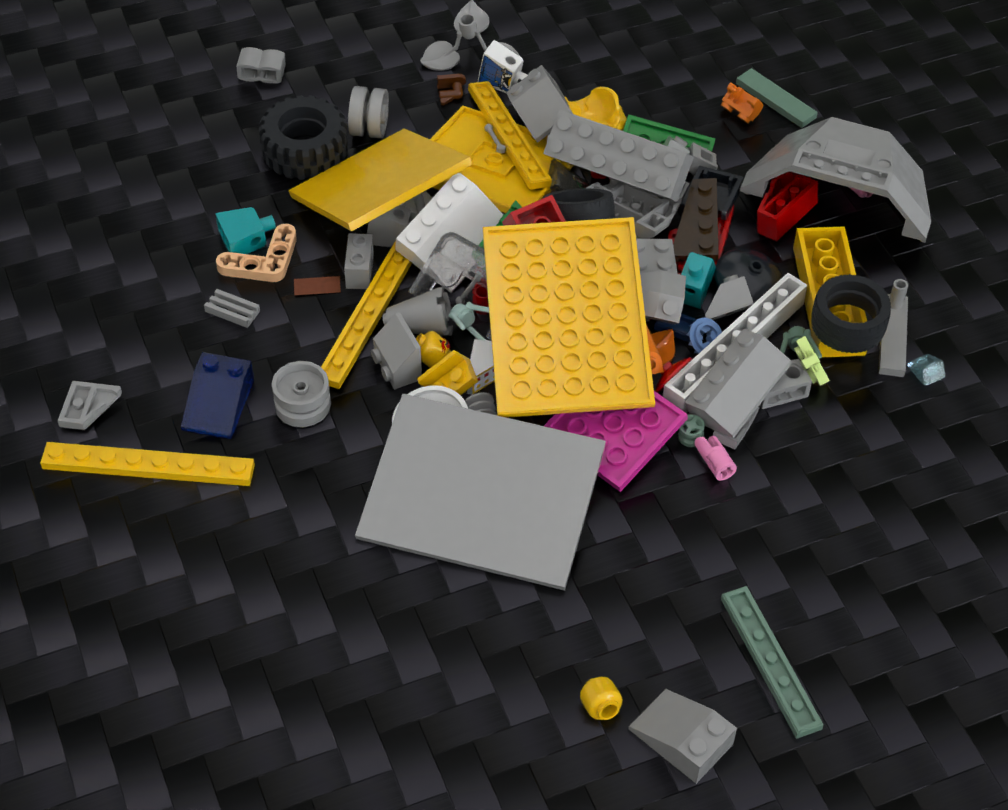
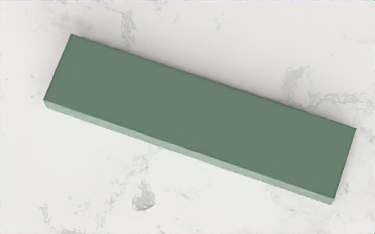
(776, 98)

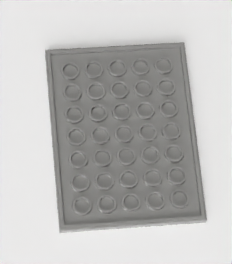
(482, 491)

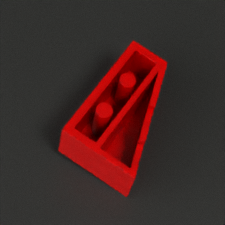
(786, 202)

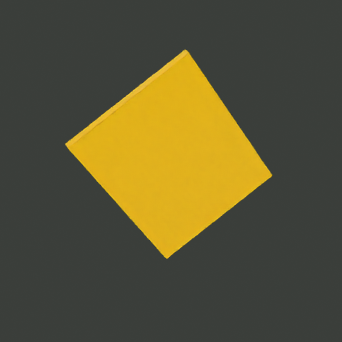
(567, 317)

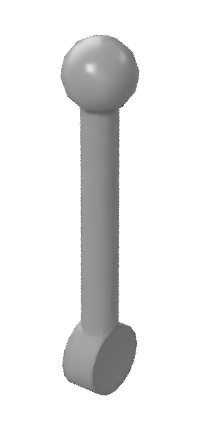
(500, 148)
(461, 299)

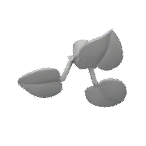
(468, 23)

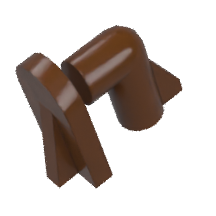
(453, 81)

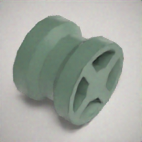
(693, 423)

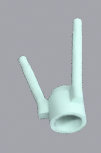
(464, 317)

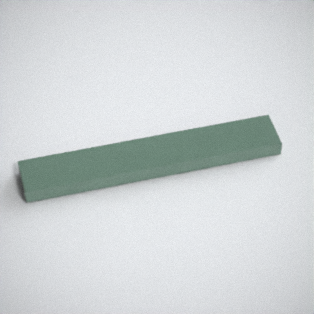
(772, 662)

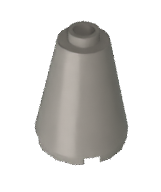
(424, 312)

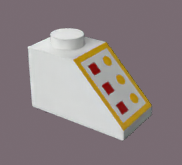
(482, 364)

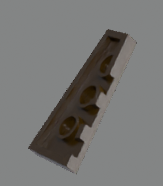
(699, 222)

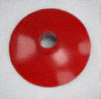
(670, 371)

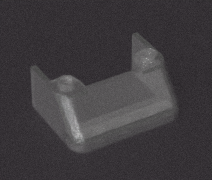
(448, 262)

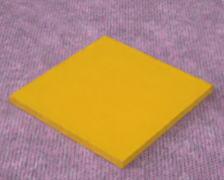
(491, 170)
(379, 178)

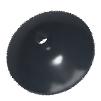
(757, 268)

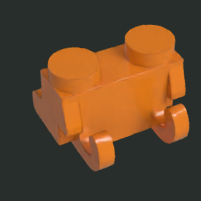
(742, 102)

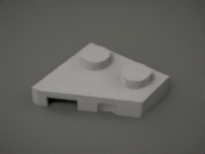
(86, 403)

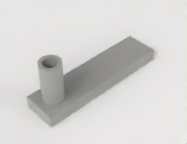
(893, 344)

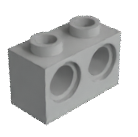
(359, 261)
(791, 386)

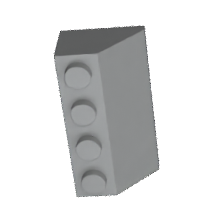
(738, 383)

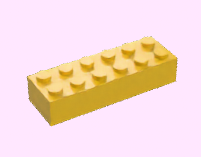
(819, 256)

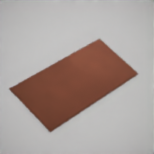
(317, 285)

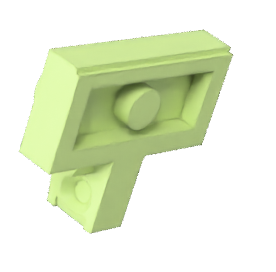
(810, 360)

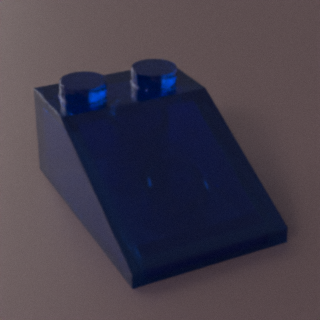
(217, 395)

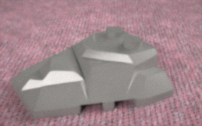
(650, 211)

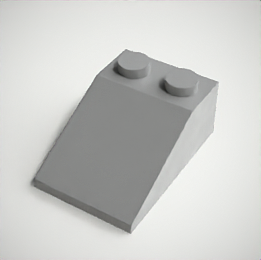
(538, 102)
(685, 733)

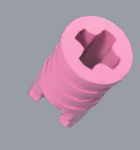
(716, 457)

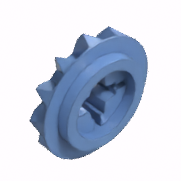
(700, 327)

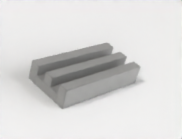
(233, 304)

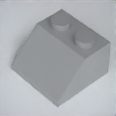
(397, 353)

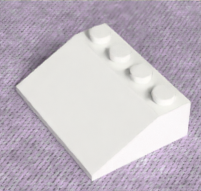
(455, 208)

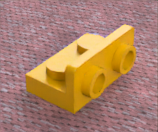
(451, 372)

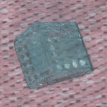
(927, 369)

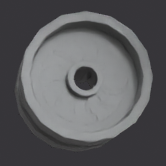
(368, 112)
(301, 393)

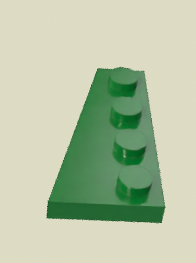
(659, 132)

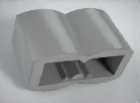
(261, 65)

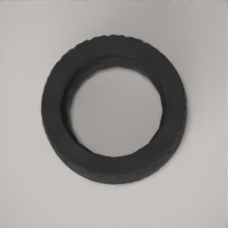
(584, 204)
(856, 292)

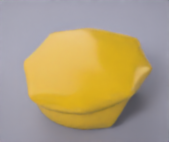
(601, 107)

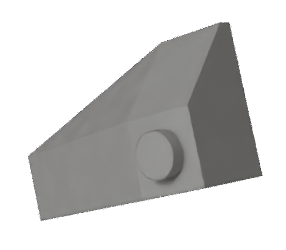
(663, 295)

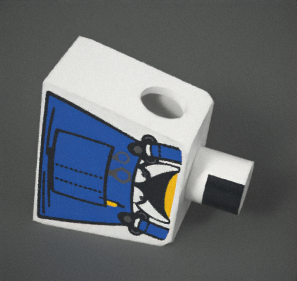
(501, 67)

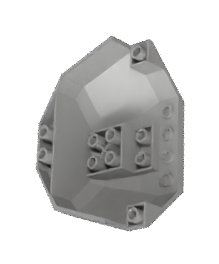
(853, 158)

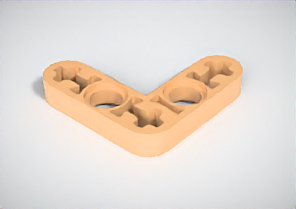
(265, 265)

